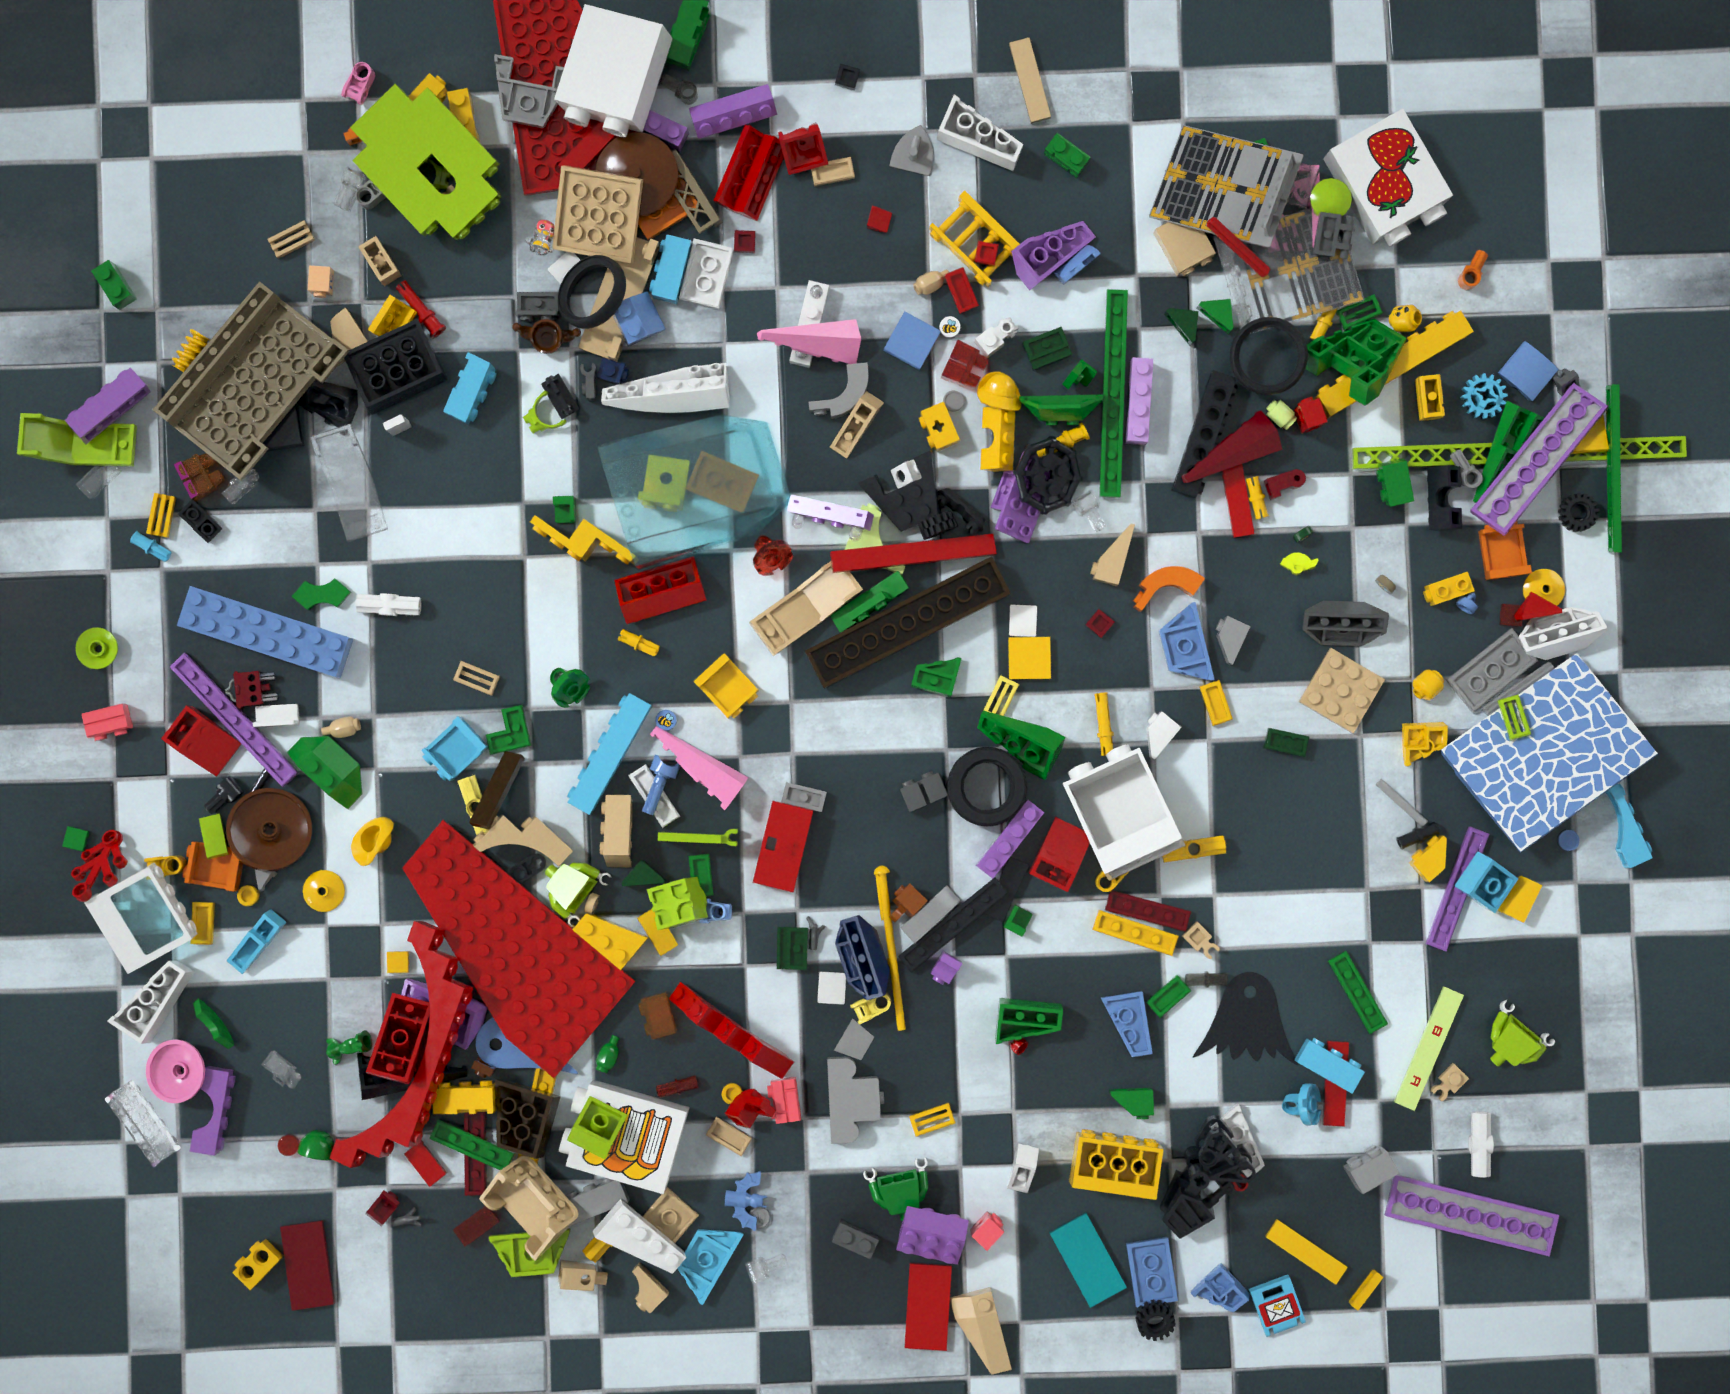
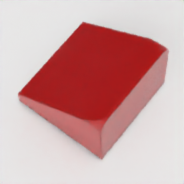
(879, 219)

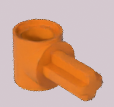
(1474, 270)

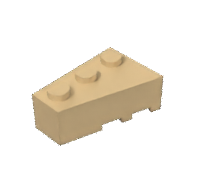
(617, 831)

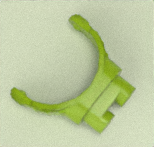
(441, 176)
(533, 419)

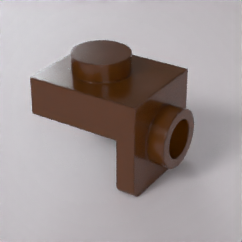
(482, 1068)

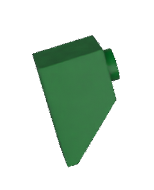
(1136, 1101)

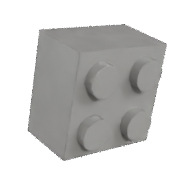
(1370, 1168)

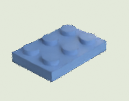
(1151, 1271)

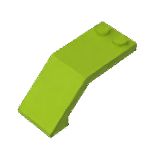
(56, 442)

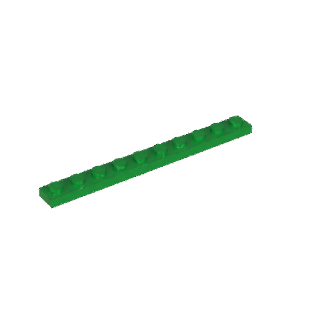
(1114, 393)

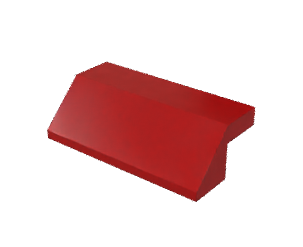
(750, 173)

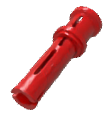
(426, 316)

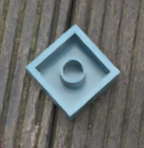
(1486, 882)

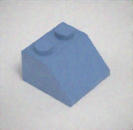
(638, 319)

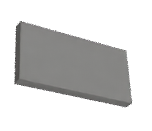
(1491, 670)

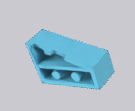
(470, 389)

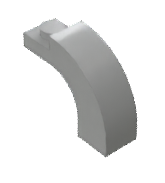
(844, 403)

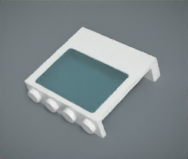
(141, 918)

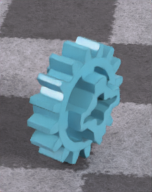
(1492, 398)

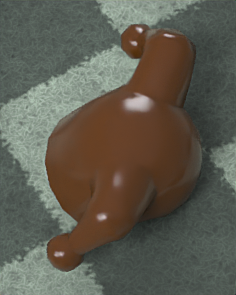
(546, 335)

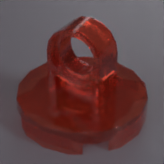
(771, 555)

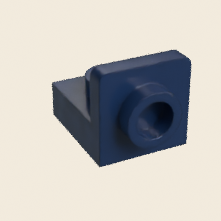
(613, 371)

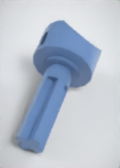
(663, 772)

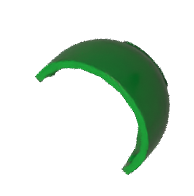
(316, 1145)

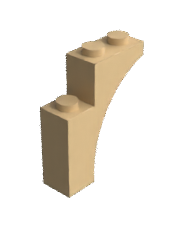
(533, 835)

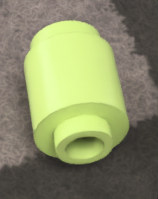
(1281, 414)

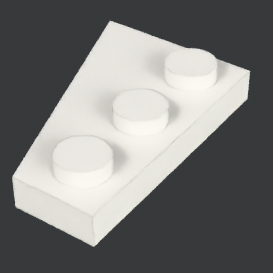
(1242, 1135)

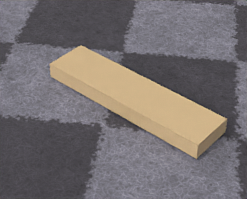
(1030, 80)

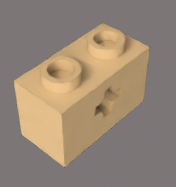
(380, 261)

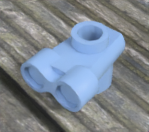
(713, 911)

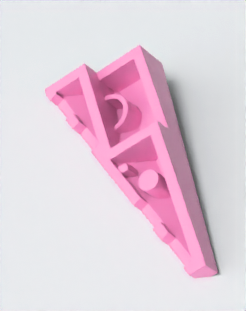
(832, 339)
(716, 776)

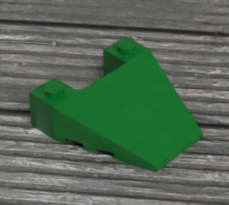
(1362, 354)

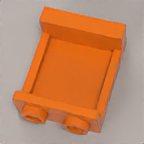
(1503, 554)
(216, 872)

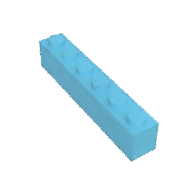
(609, 754)

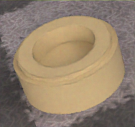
(592, 903)

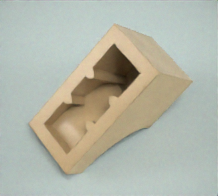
(650, 1289)

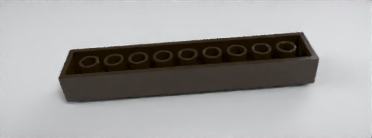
(907, 622)

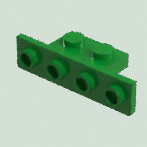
(870, 601)

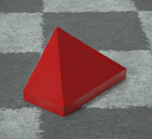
(1536, 606)

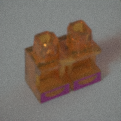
(197, 476)

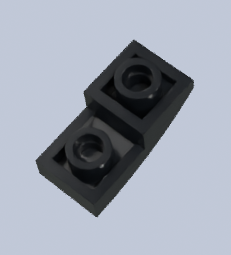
(200, 521)

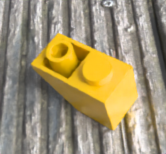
(1431, 860)

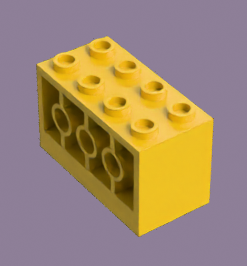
(1118, 1178)

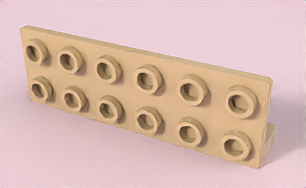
(607, 338)

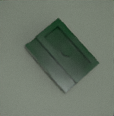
(1047, 348)
(792, 948)

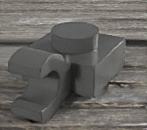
(589, 387)

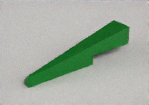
(1512, 432)

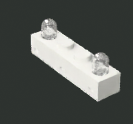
(811, 314)

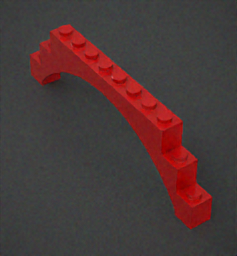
(447, 1012)

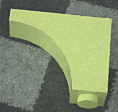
(872, 537)

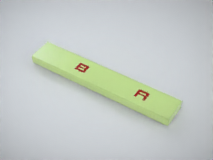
(1428, 1048)

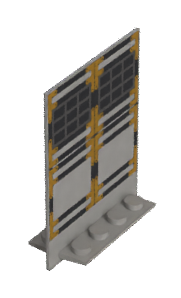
(1228, 180)

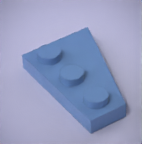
(1130, 1020)

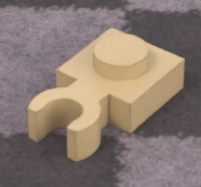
(1199, 938)
(1451, 1080)

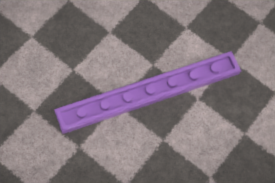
(234, 719)

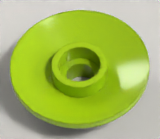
(87, 645)

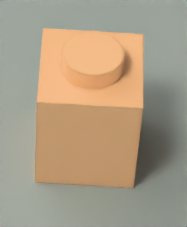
(320, 281)

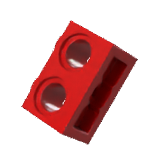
(1310, 415)

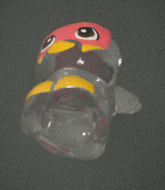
(542, 238)

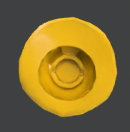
(999, 391)
(372, 839)

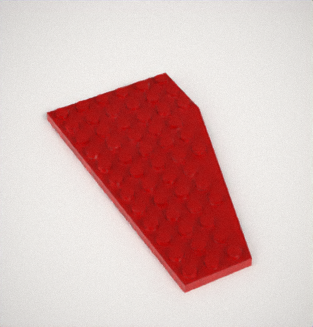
(539, 40)
(522, 958)

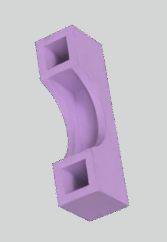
(1139, 401)

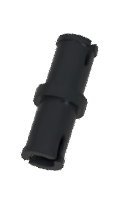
(1418, 835)

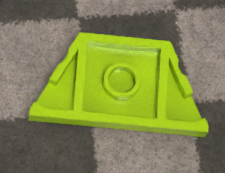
(517, 1260)

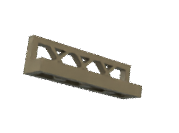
(698, 193)

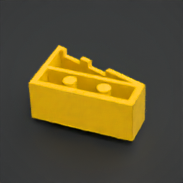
(610, 939)

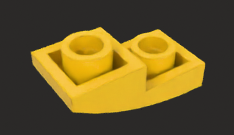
(661, 939)

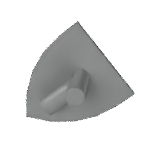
(913, 152)

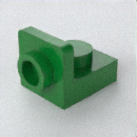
(1081, 373)

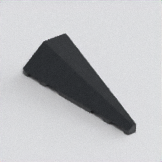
(330, 401)
(375, 1086)

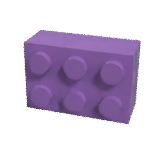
(932, 1234)

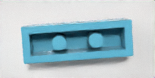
(670, 269)
(1330, 1064)

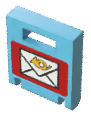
(1279, 1309)

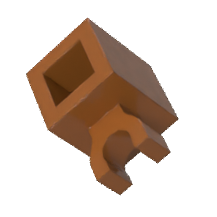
(908, 902)

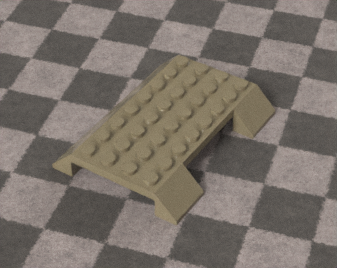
(249, 379)

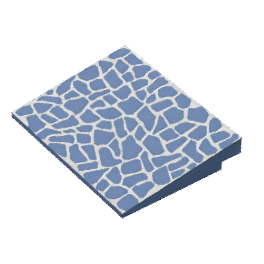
(1573, 756)

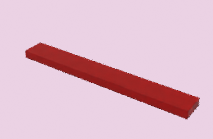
(913, 553)

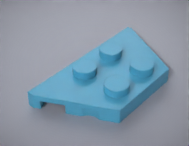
(707, 1258)

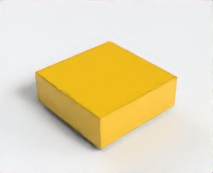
(398, 962)

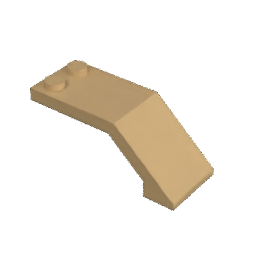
(804, 608)

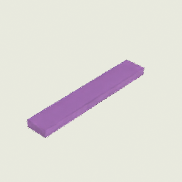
(1453, 898)

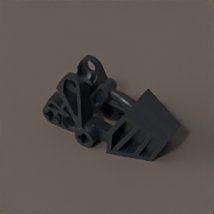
(1219, 1160)

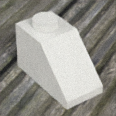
(1160, 732)
(1023, 1168)

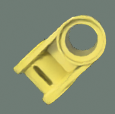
(870, 1008)

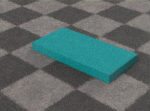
(1088, 1260)

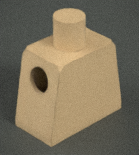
(571, 1273)

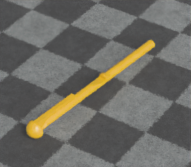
(885, 912)

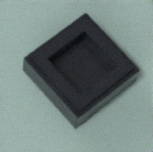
(847, 77)

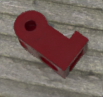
(1291, 479)

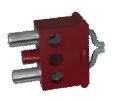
(243, 688)

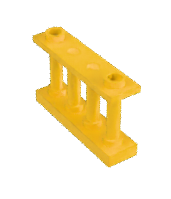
(981, 219)

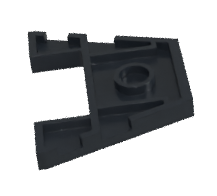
(911, 502)

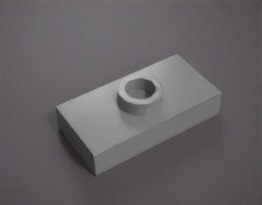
(803, 797)

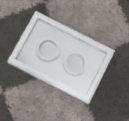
(706, 273)

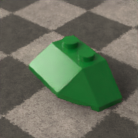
(1062, 407)
(329, 768)

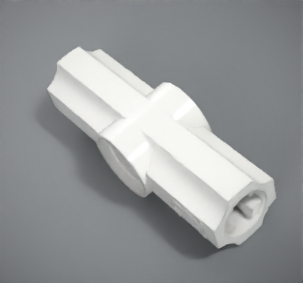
(388, 604)
(1481, 1144)

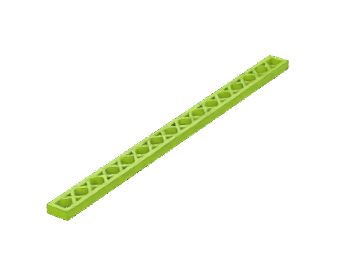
(1472, 447)

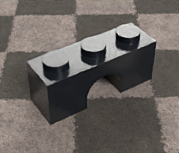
(1440, 483)

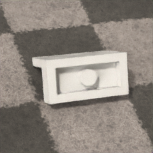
(277, 715)

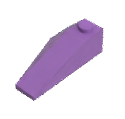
(1045, 253)
(474, 1012)

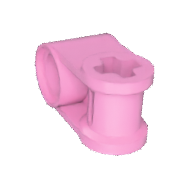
(357, 84)

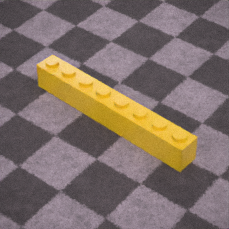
(1414, 352)

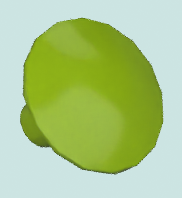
(1330, 197)

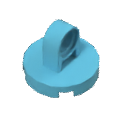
(1306, 1103)

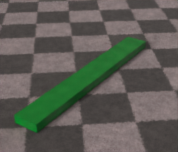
(1613, 468)

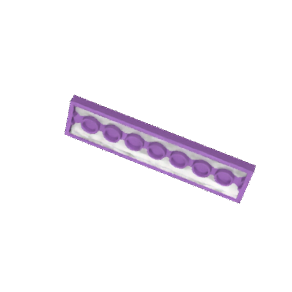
(1538, 459)
(1471, 1215)

